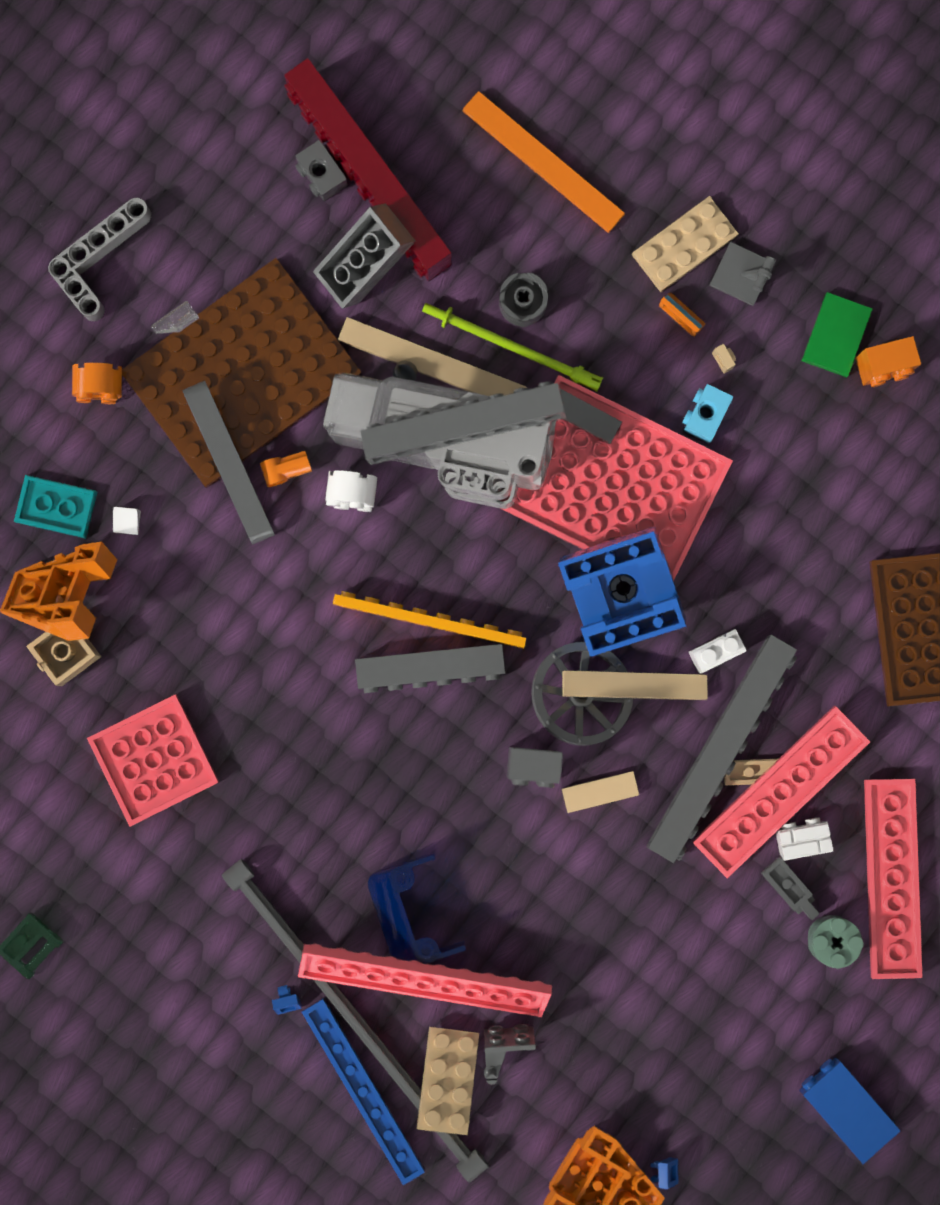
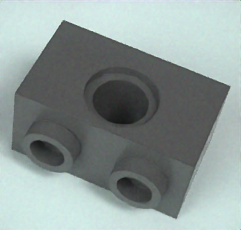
(318, 157)

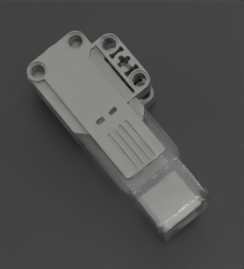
(480, 465)

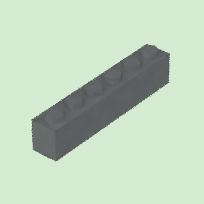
(430, 667)

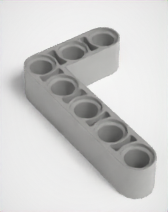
(95, 253)

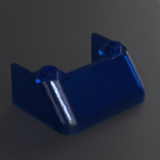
(385, 890)

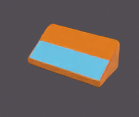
(681, 314)

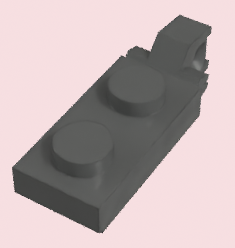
(790, 888)

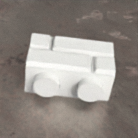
(717, 651)
(804, 839)

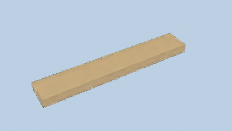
(634, 685)

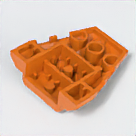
(600, 1174)

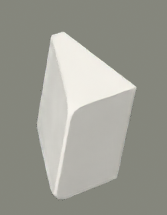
(126, 520)

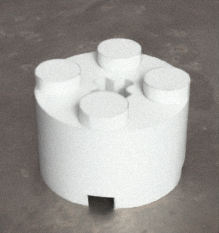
(351, 490)

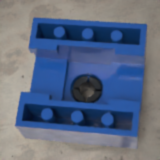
(619, 617)

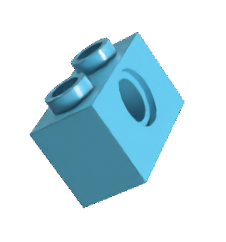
(703, 427)

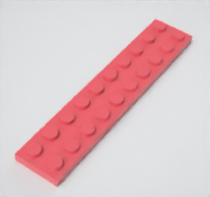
(424, 980)

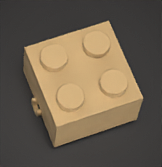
(62, 658)

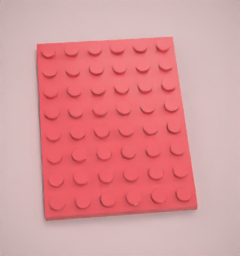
(623, 486)

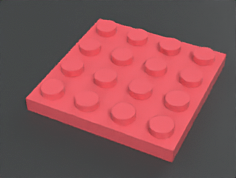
(153, 760)

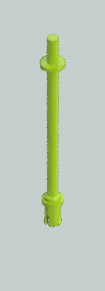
(576, 374)

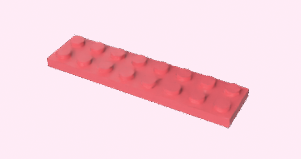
(781, 791)
(893, 878)

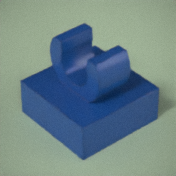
(286, 1001)
(667, 1172)

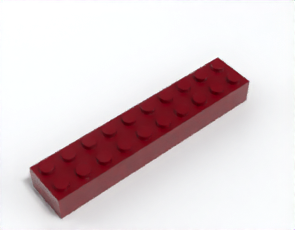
(364, 165)

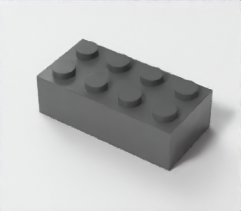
(364, 255)
(534, 765)

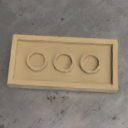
(685, 244)
(448, 1081)

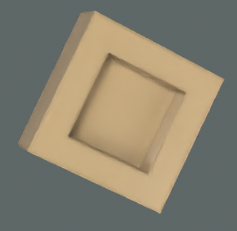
(724, 358)

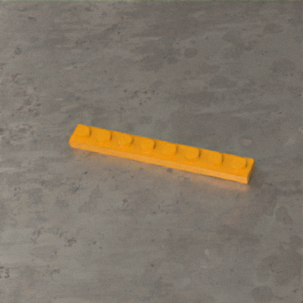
(419, 616)

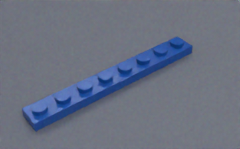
(363, 1091)

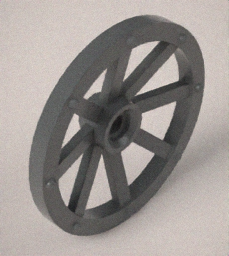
(548, 721)

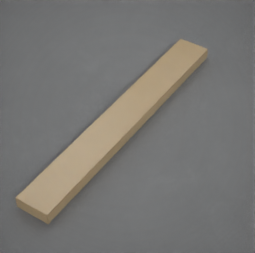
(426, 360)

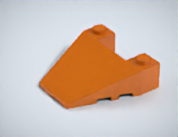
(54, 592)

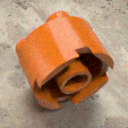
(97, 382)

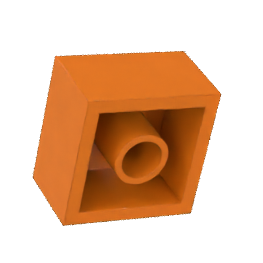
(888, 361)

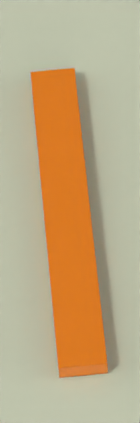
(543, 162)

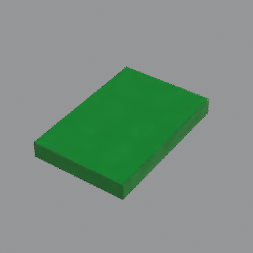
(836, 334)

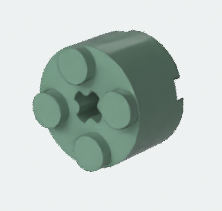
(847, 936)

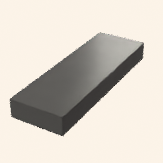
(589, 418)

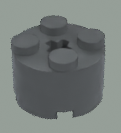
(518, 286)

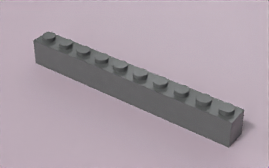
(721, 749)

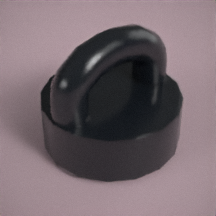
(405, 370)

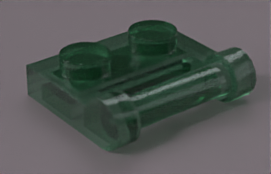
(22, 941)

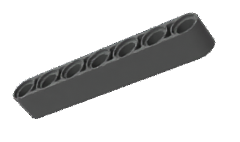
(228, 462)

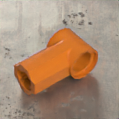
(279, 470)

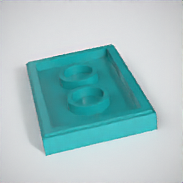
(55, 506)

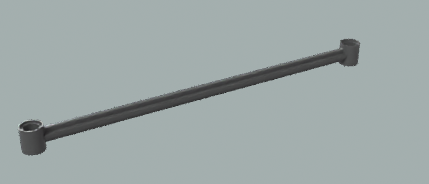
(240, 876)

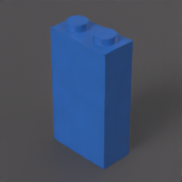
(849, 1109)

